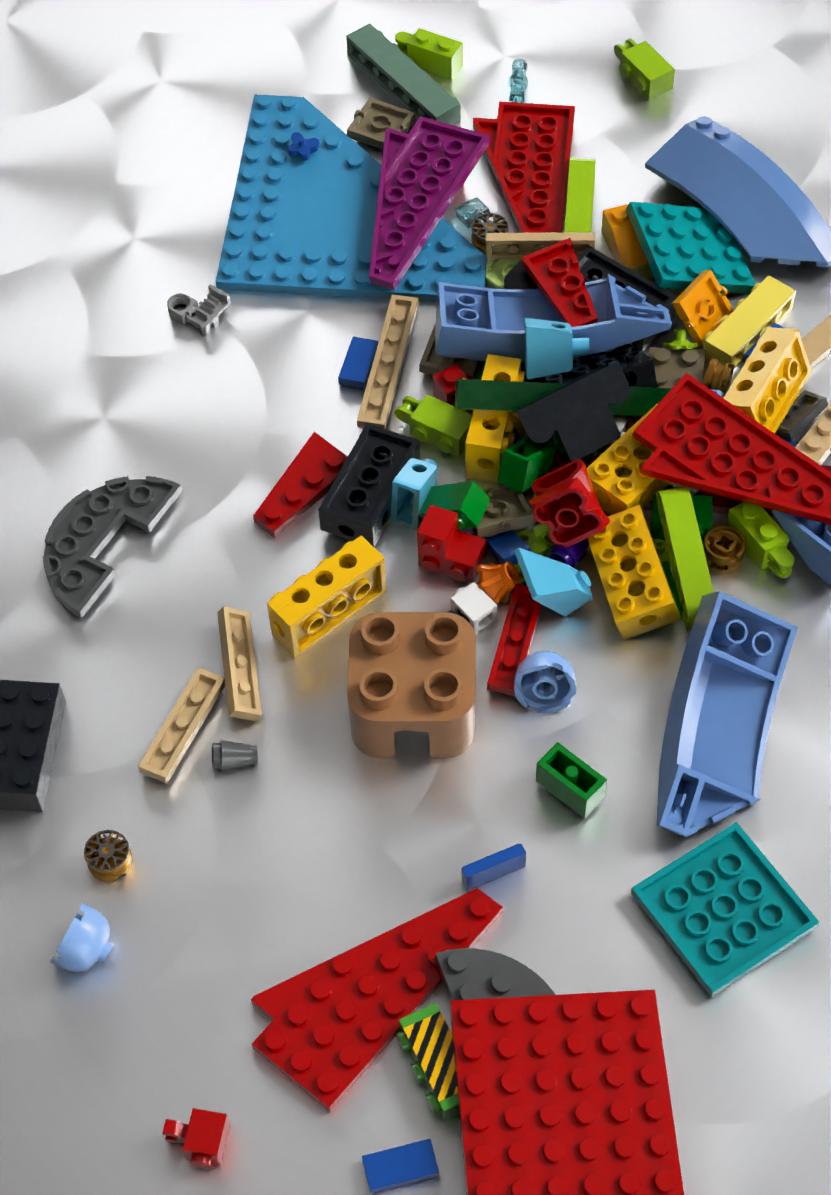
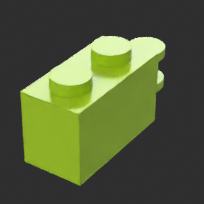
(432, 52)
(644, 68)
(436, 423)
(764, 541)

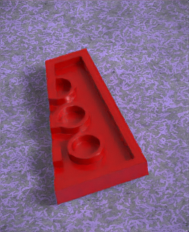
(560, 281)
(301, 485)

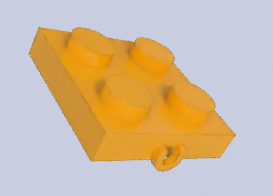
(702, 306)

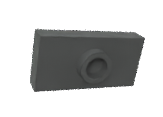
(801, 414)

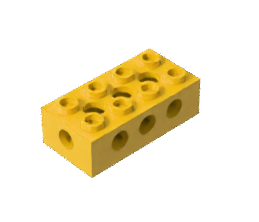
(771, 377)
(491, 429)
(618, 475)
(633, 574)
(327, 596)

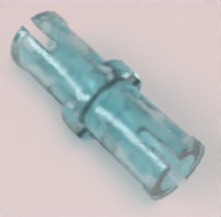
(518, 81)

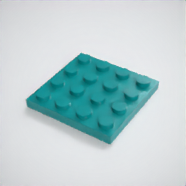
(684, 243)
(724, 908)

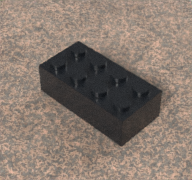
(28, 741)

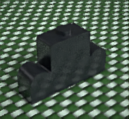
(576, 414)

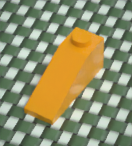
(622, 237)

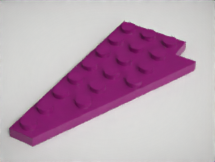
(415, 189)

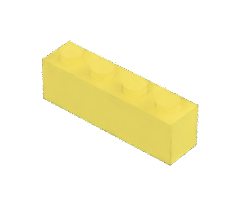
(749, 320)

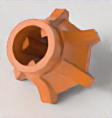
(498, 580)

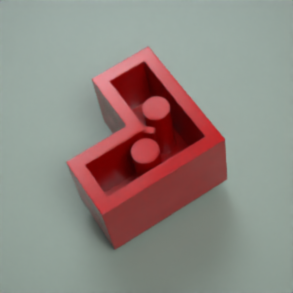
(446, 548)

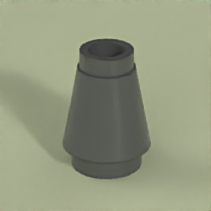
(232, 755)

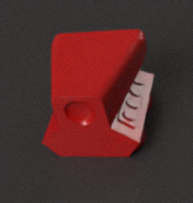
(568, 504)

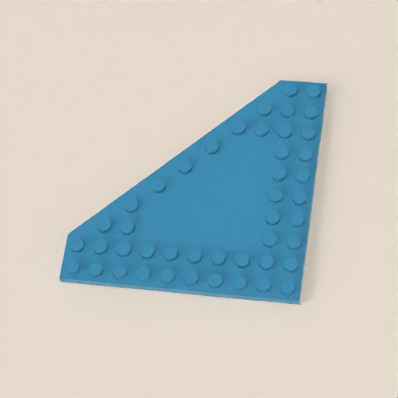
(313, 220)

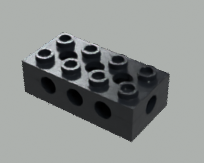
(596, 265)
(635, 364)
(363, 488)

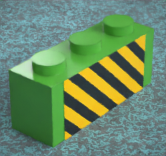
(431, 1048)

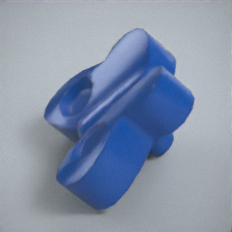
(303, 146)

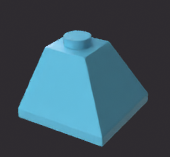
(554, 582)

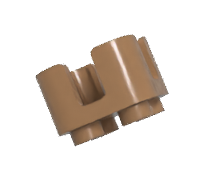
(412, 677)

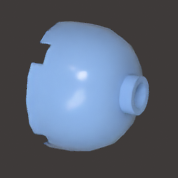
(545, 682)
(84, 941)

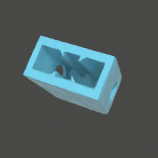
(550, 347)
(413, 479)

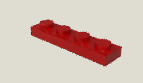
(514, 640)

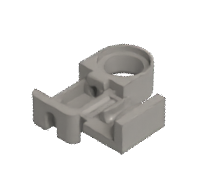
(205, 314)

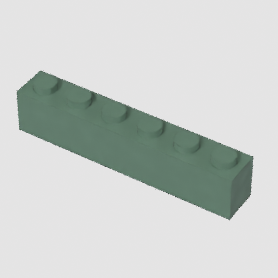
(401, 76)

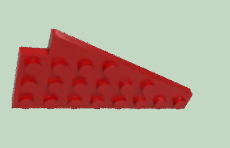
(531, 161)
(723, 451)
(349, 1008)

